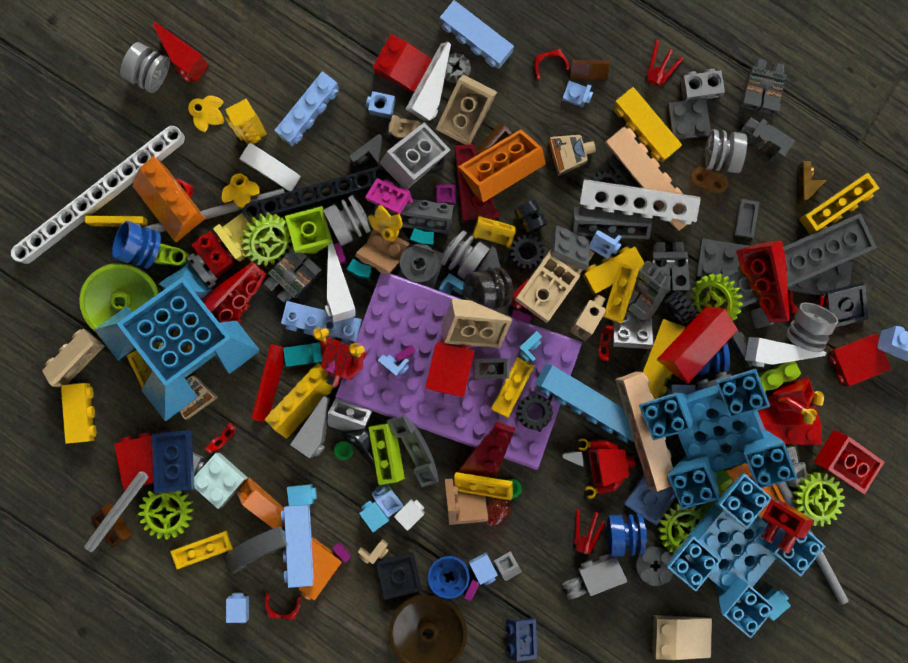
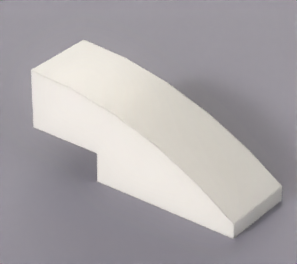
(270, 167)

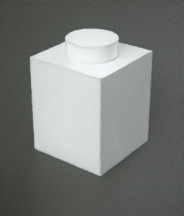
(410, 514)

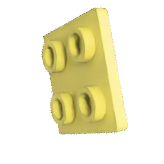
(231, 234)

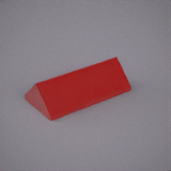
(698, 343)

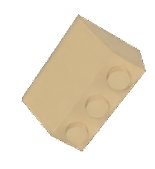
(72, 358)

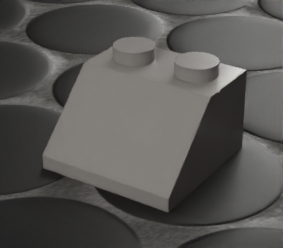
(601, 574)

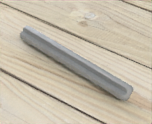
(116, 511)

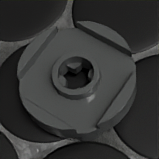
(413, 254)
(203, 273)
(706, 384)
(647, 574)

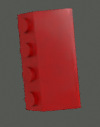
(791, 426)

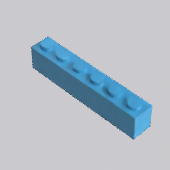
(585, 401)

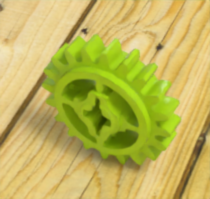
(262, 234)
(718, 290)
(811, 491)
(165, 519)
(671, 519)

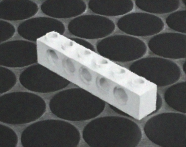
(690, 203)

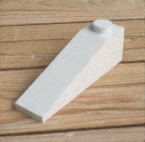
(428, 93)
(339, 300)
(766, 351)

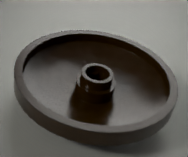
(428, 630)

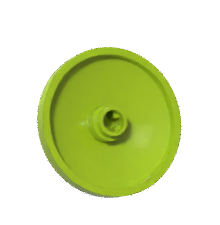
(113, 289)

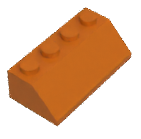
(502, 165)
(167, 199)

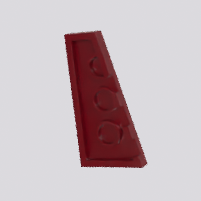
(470, 204)
(490, 453)

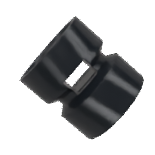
(528, 210)

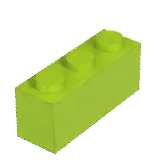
(386, 454)

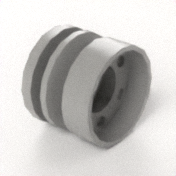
(144, 67)
(730, 151)
(347, 220)
(464, 255)
(811, 327)

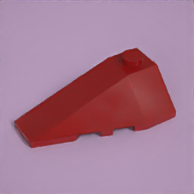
(767, 273)
(232, 297)

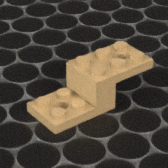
(553, 278)

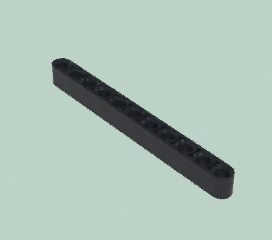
(316, 189)

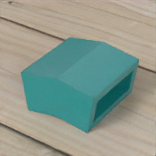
(421, 237)
(360, 270)

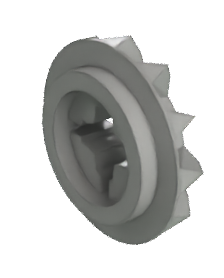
(464, 65)

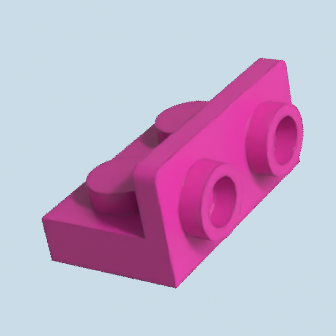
(389, 196)

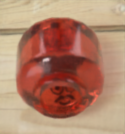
(498, 511)

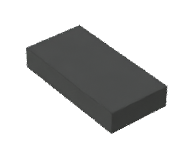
(746, 219)

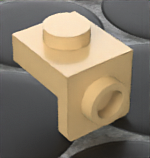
(401, 128)
(379, 551)

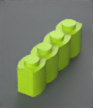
(778, 374)

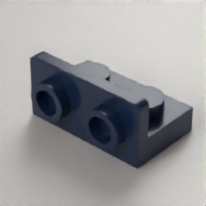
(521, 639)

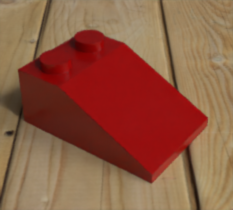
(186, 60)
(401, 63)
(849, 461)

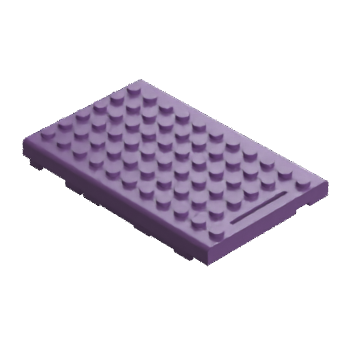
(412, 314)

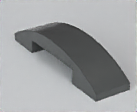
(417, 449)
(255, 548)

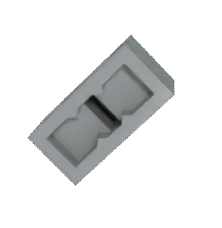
(703, 89)

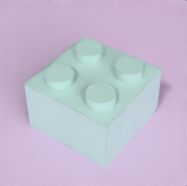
(218, 480)

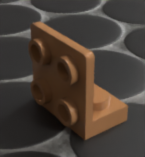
(381, 253)
(464, 506)

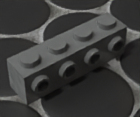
(426, 216)
(588, 221)

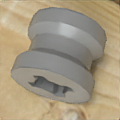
(574, 588)

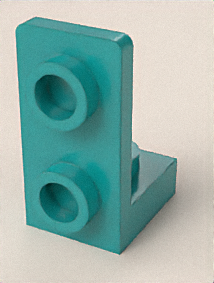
(302, 354)

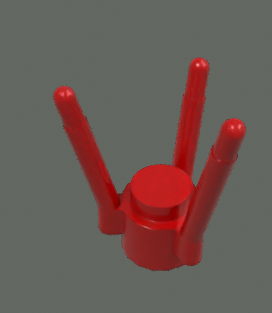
(657, 76)
(585, 543)

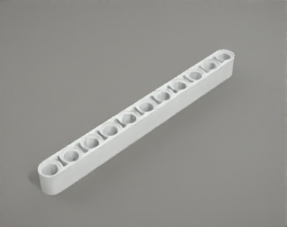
(88, 197)

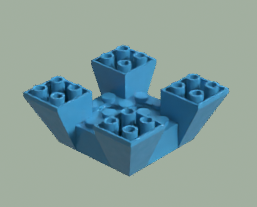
(209, 338)
(749, 442)
(740, 567)

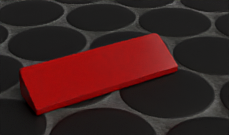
(269, 383)

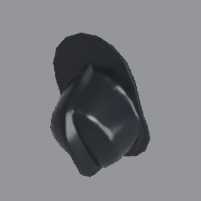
(361, 441)

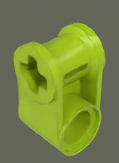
(168, 254)

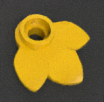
(208, 114)
(240, 193)
(385, 223)

